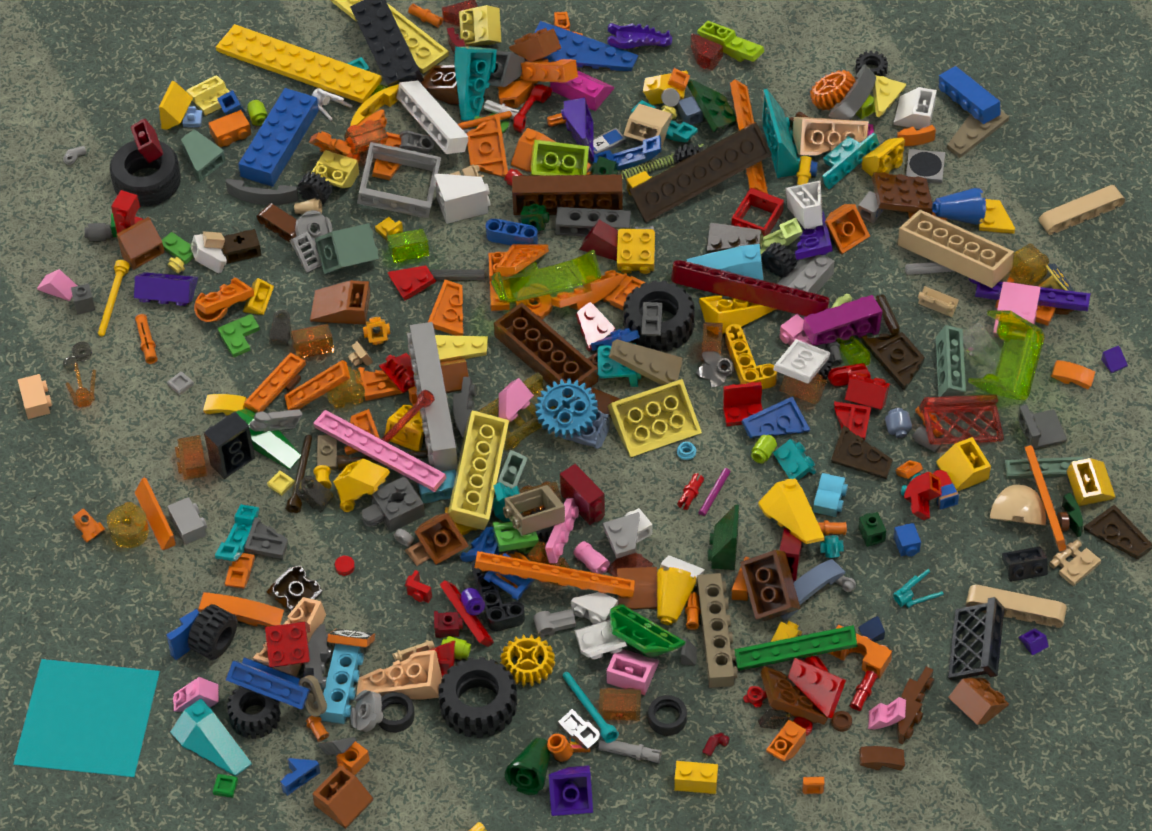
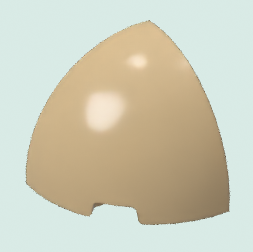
(1020, 505)

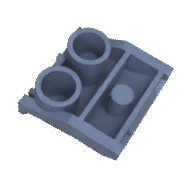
(596, 434)

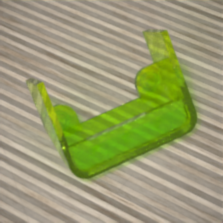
(1018, 357)

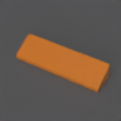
(154, 515)

